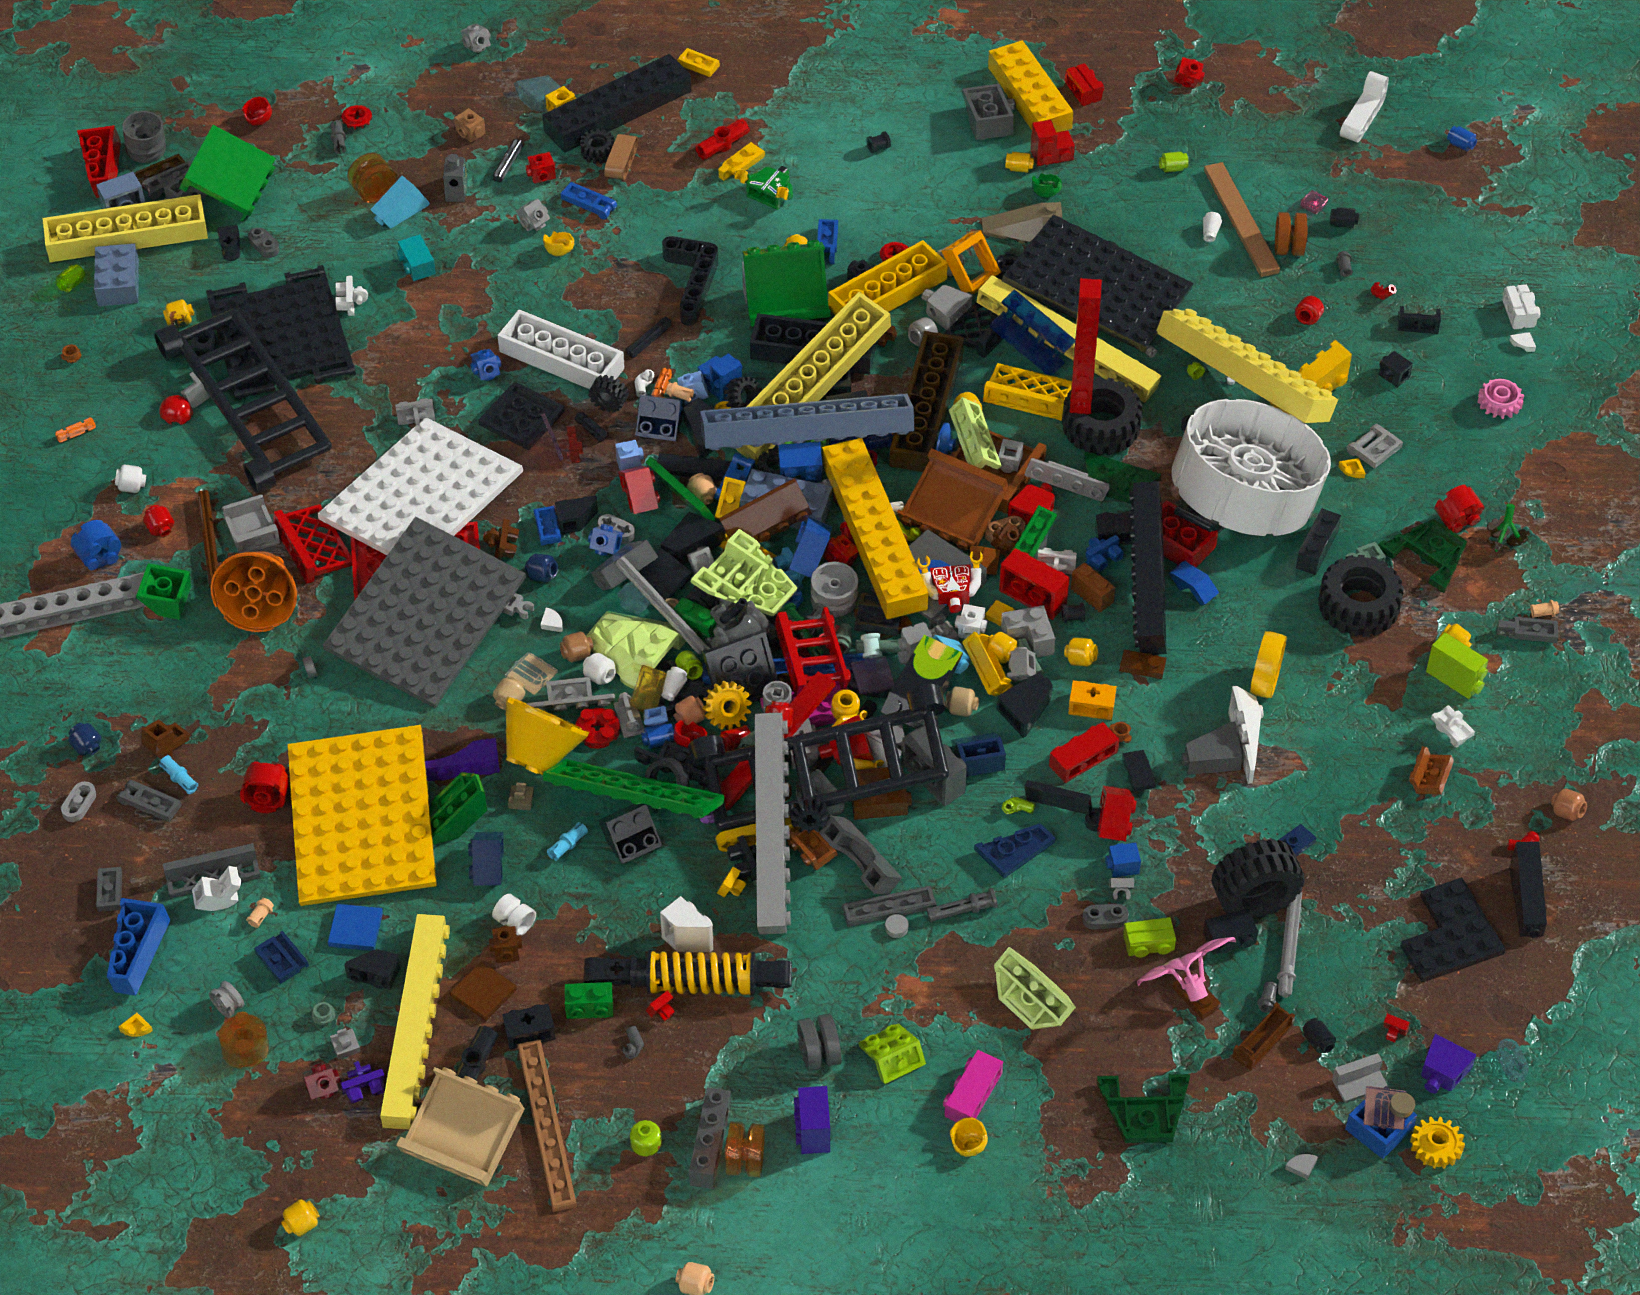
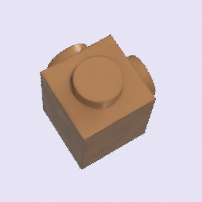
(470, 125)

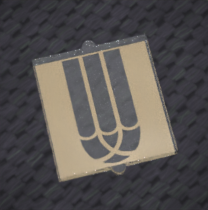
(532, 672)

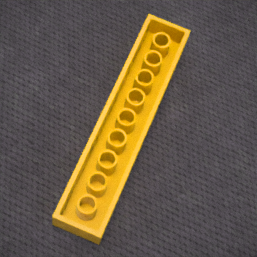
(874, 528)

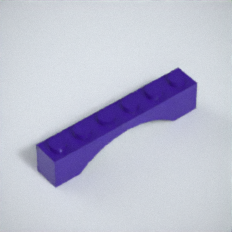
(477, 758)

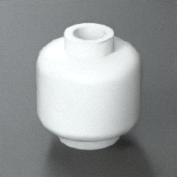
(130, 478)
(599, 668)

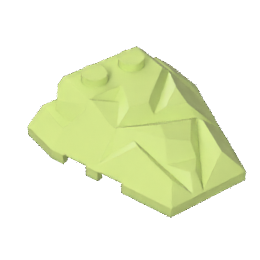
(746, 574)
(633, 643)

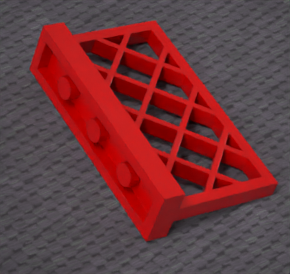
(294, 545)

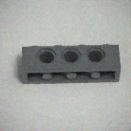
(710, 1138)

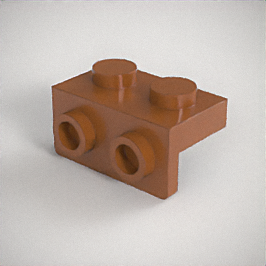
(1430, 772)
(813, 848)

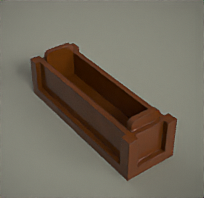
(1263, 1037)

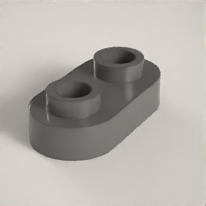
(263, 242)
(1105, 916)

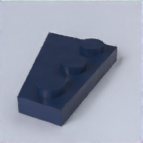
(1015, 850)

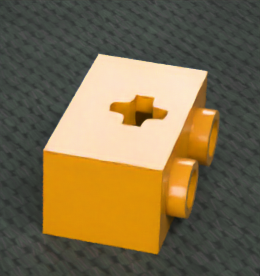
(1092, 700)

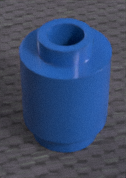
(1462, 138)
(655, 735)

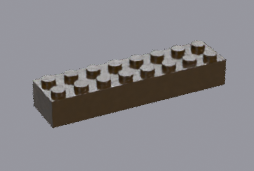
(930, 395)

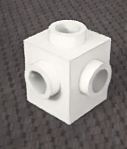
(970, 621)

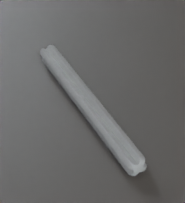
(661, 605)

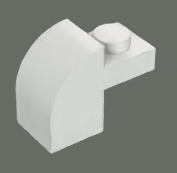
(217, 893)

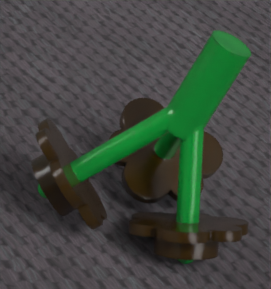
(1500, 529)

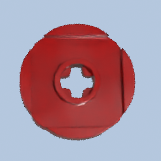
(603, 717)

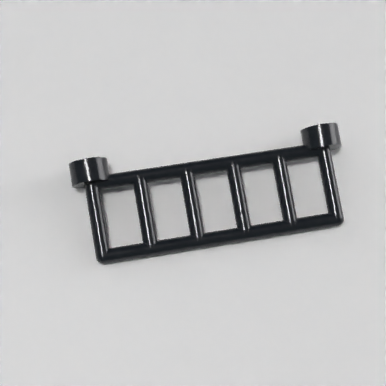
(260, 470)
(924, 704)

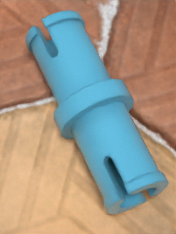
(178, 774)
(567, 841)

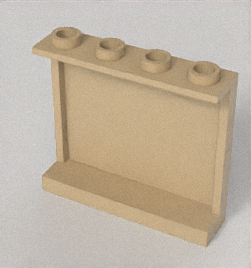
(462, 1126)

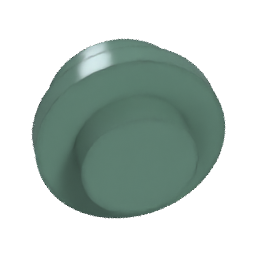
(323, 1013)

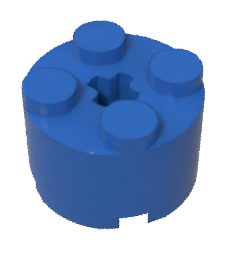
(96, 544)

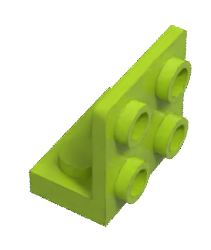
(894, 1052)

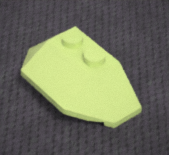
(1030, 992)

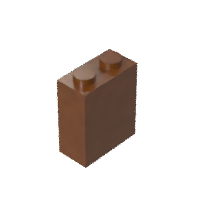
(882, 805)

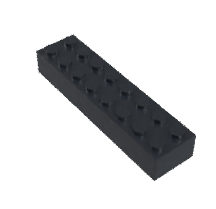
(617, 102)
(1148, 568)

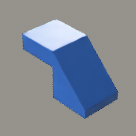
(1198, 582)

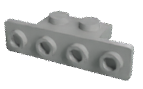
(1067, 478)
(571, 693)

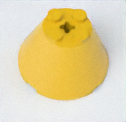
(538, 737)

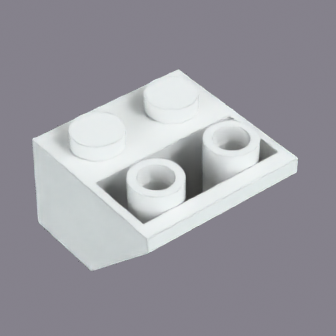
(686, 928)

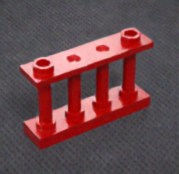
(790, 646)

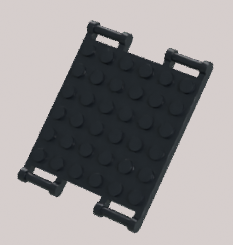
(293, 324)

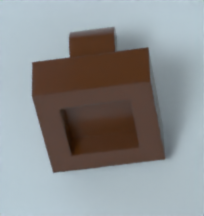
(890, 334)

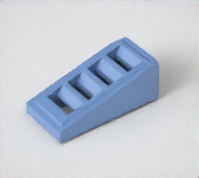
(655, 716)

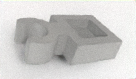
(517, 605)

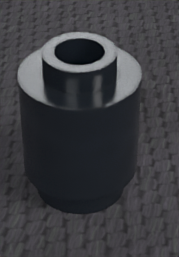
(1344, 217)
(1319, 1036)

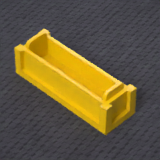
(986, 664)

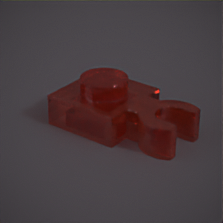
(574, 447)

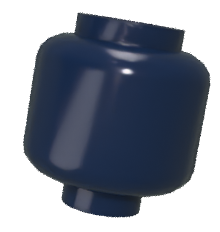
(541, 567)
(84, 739)

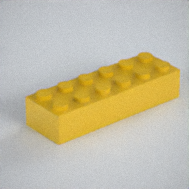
(1029, 85)
(894, 279)

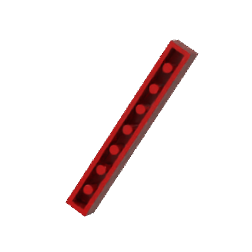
(1085, 345)

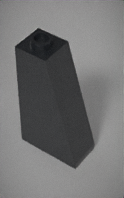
(1528, 889)

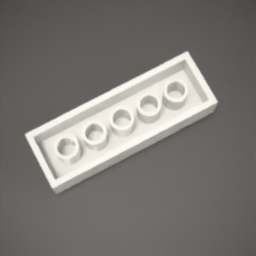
(558, 350)

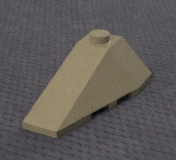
(1021, 222)

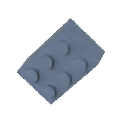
(116, 274)

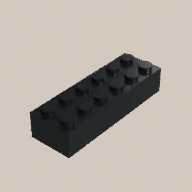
(782, 338)

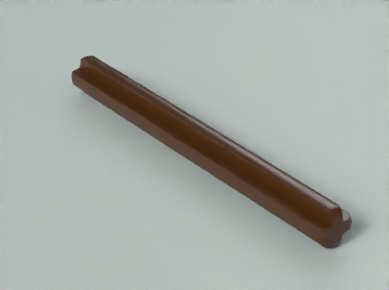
(208, 533)

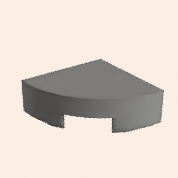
(1302, 1165)

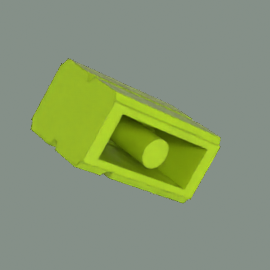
(1149, 937)

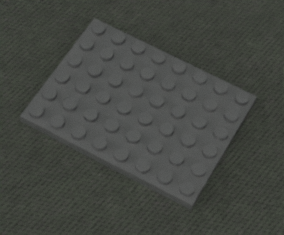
(424, 612)

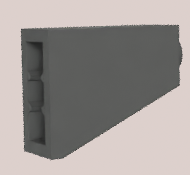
(637, 553)
(1214, 751)

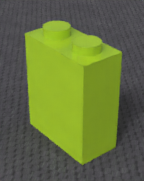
(1457, 666)

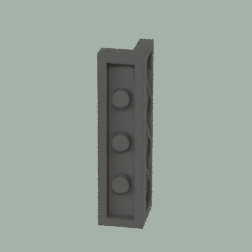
(210, 866)

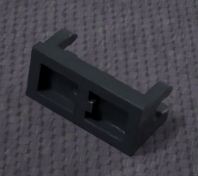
(1419, 322)

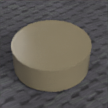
(1402, 1105)

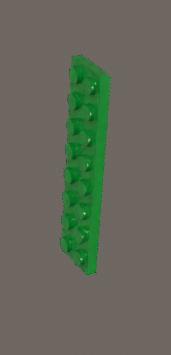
(633, 788)

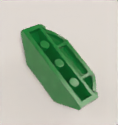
(457, 807)

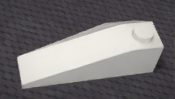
(1247, 716)

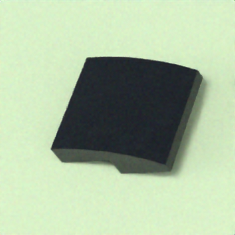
(666, 574)
(872, 618)

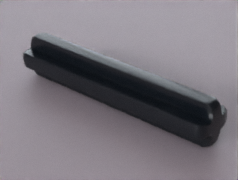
(507, 160)
(648, 337)

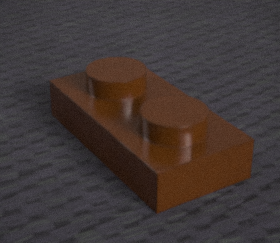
(1143, 664)
(1202, 1007)

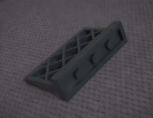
(988, 337)

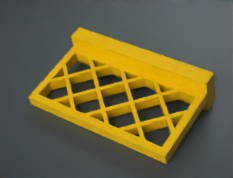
(1026, 399)

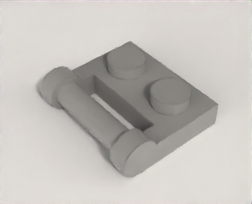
(1378, 450)

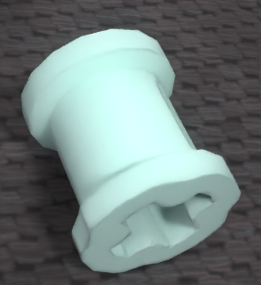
(871, 645)

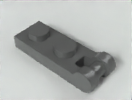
(156, 184)
(149, 800)

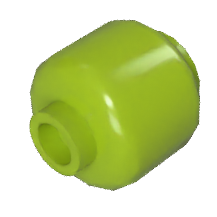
(645, 1138)

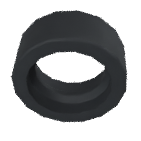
(676, 766)

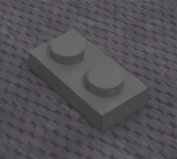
(109, 889)

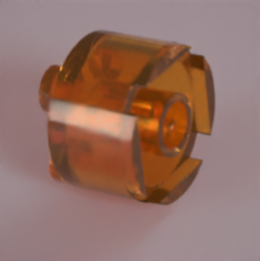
(244, 1040)

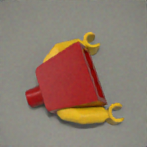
(859, 745)

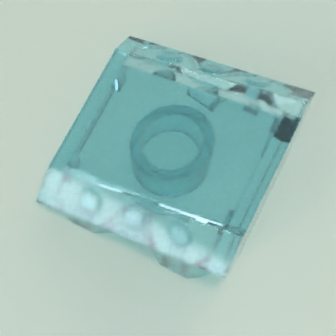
(533, 91)

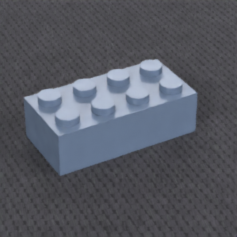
(817, 495)

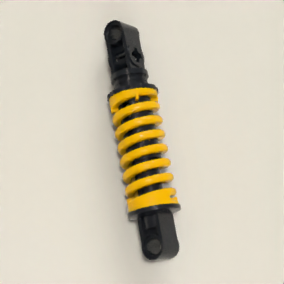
(663, 974)

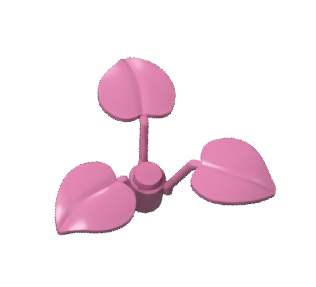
(1193, 984)

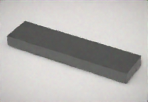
(884, 906)

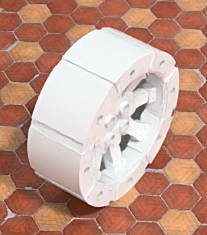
(1256, 453)

